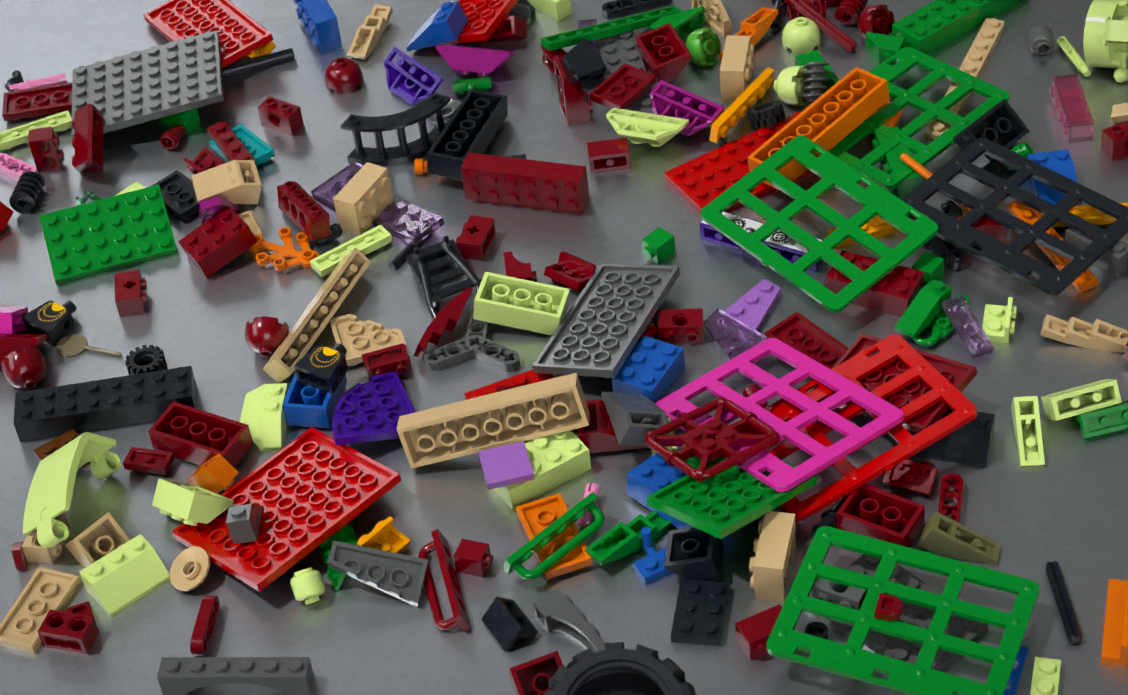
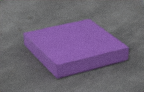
(506, 465)

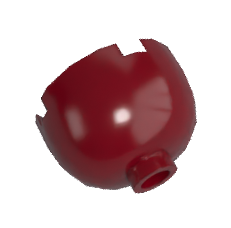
(876, 20)
(343, 75)
(265, 335)
(25, 368)

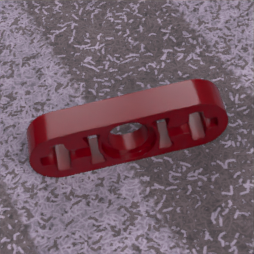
(956, 495)
(204, 626)

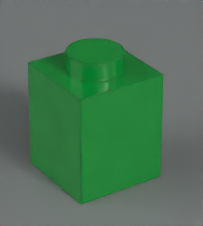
(658, 245)
(931, 266)

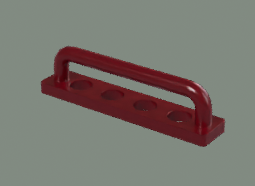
(451, 581)

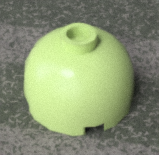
(801, 35)
(790, 85)

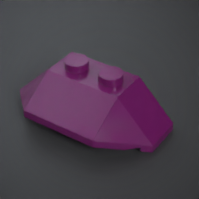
(474, 59)
(679, 103)

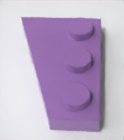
(755, 304)

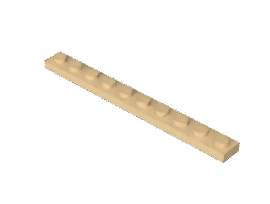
(973, 65)

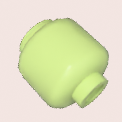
(307, 585)

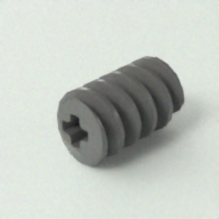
(814, 81)

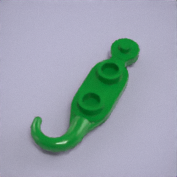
(941, 328)

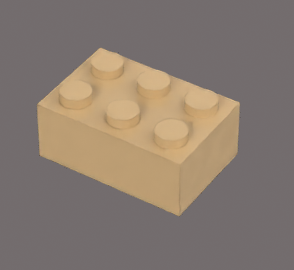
(736, 67)
(363, 198)
(773, 556)

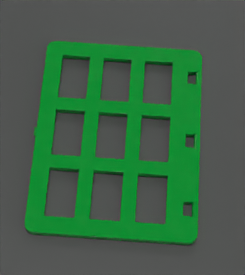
(906, 60)
(833, 174)
(903, 676)

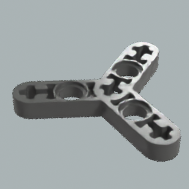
(473, 346)

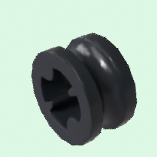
(815, 627)

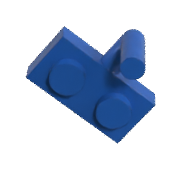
(652, 566)

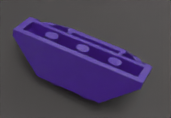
(409, 78)

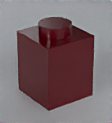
(473, 558)

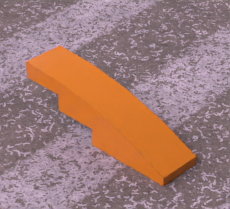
(756, 25)

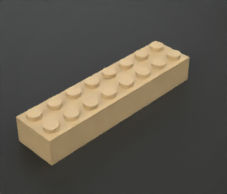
(493, 420)

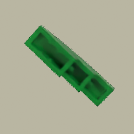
(627, 538)

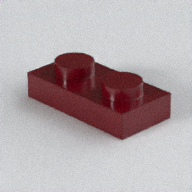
(148, 460)

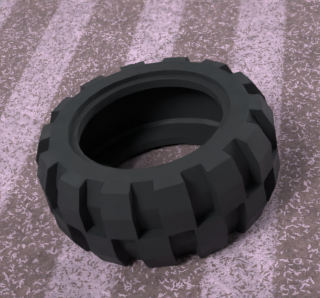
(620, 671)

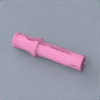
(52, 80)

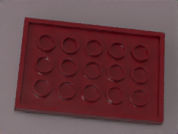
(955, 372)

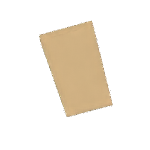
(43, 592)

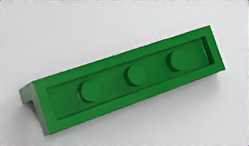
(1103, 420)

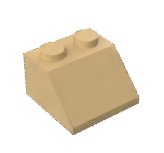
(97, 540)

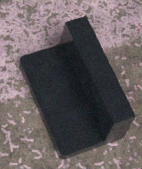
(507, 622)

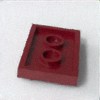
(622, 87)

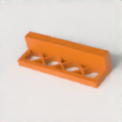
(1116, 624)

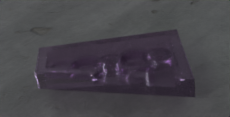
(731, 334)

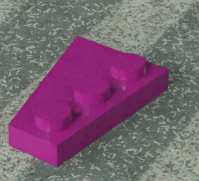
(213, 206)

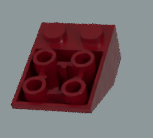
(600, 433)

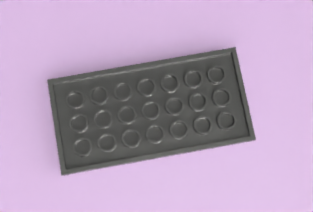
(606, 320)

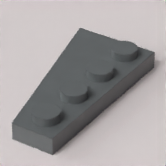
(384, 570)

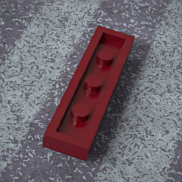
(228, 142)

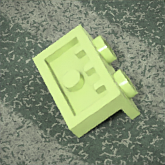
(998, 322)

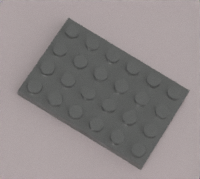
(913, 615)

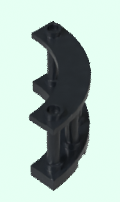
(405, 151)

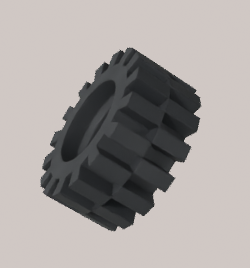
(766, 114)
(143, 356)

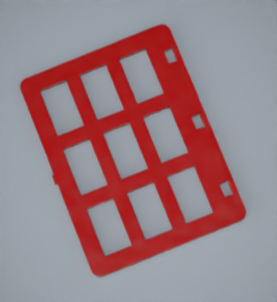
(856, 369)

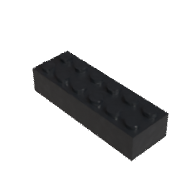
(467, 131)

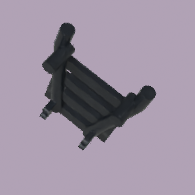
(436, 257)

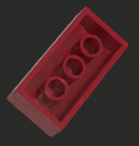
(889, 295)
(199, 435)

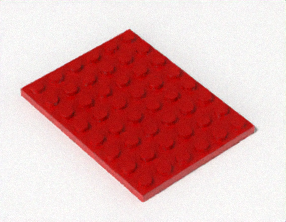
(304, 499)

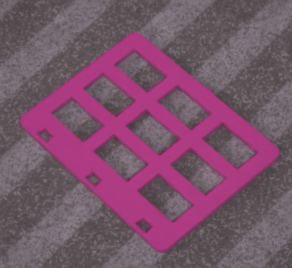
(782, 475)

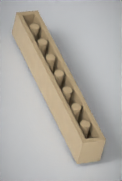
(316, 315)

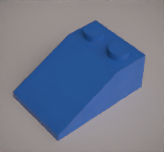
(440, 27)
(1059, 162)

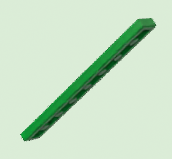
(606, 29)

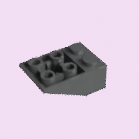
(633, 417)

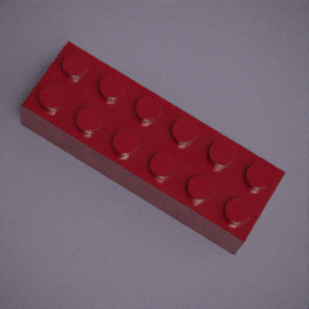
(525, 183)

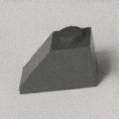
(244, 522)

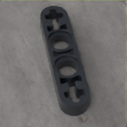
(619, 8)

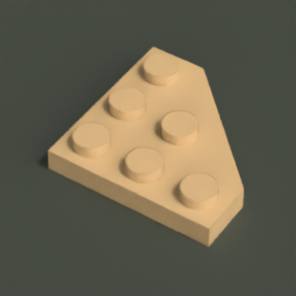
(715, 15)
(362, 336)

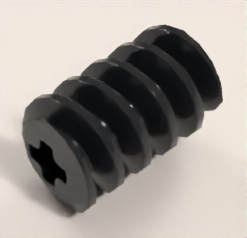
(26, 192)

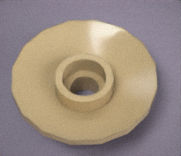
(189, 568)

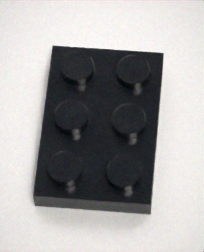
(178, 195)
(700, 612)

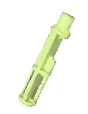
(1071, 53)

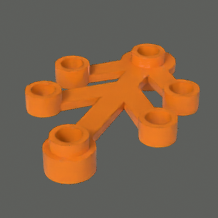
(282, 252)

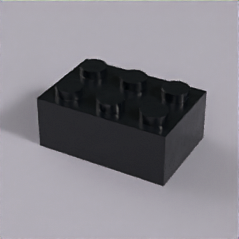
(998, 125)

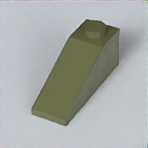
(957, 541)

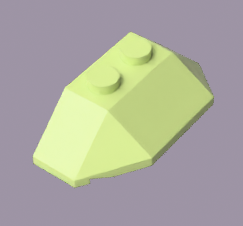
(645, 127)
(265, 416)

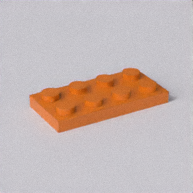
(538, 516)

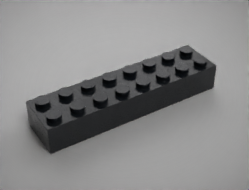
(102, 403)

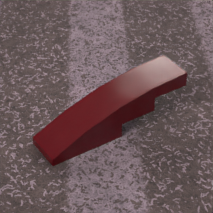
(445, 319)

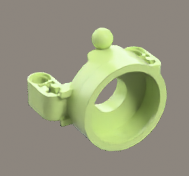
(1107, 36)

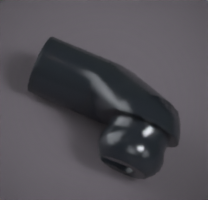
(17, 78)

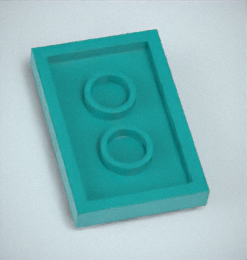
(257, 148)

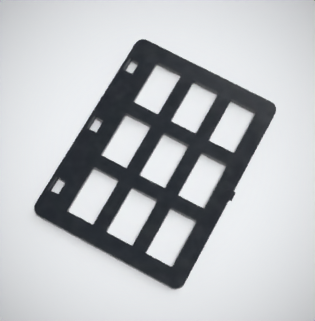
(1010, 257)

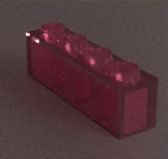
(1072, 108)

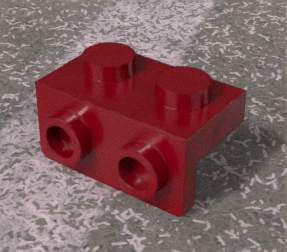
(204, 161)
(570, 271)
(387, 360)

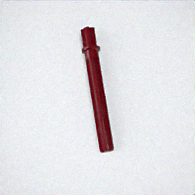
(824, 24)

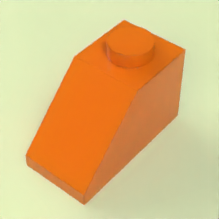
(214, 475)

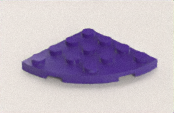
(371, 410)

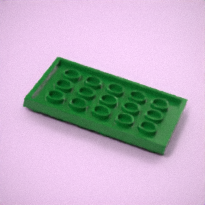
(108, 234)
(723, 501)

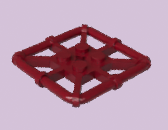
(711, 439)

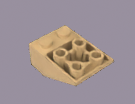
(233, 181)

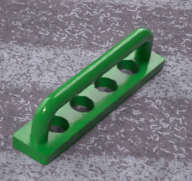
(515, 561)

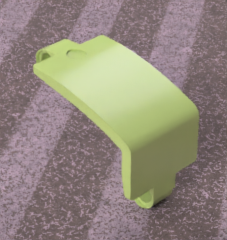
(55, 480)

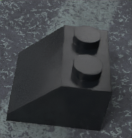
(694, 554)

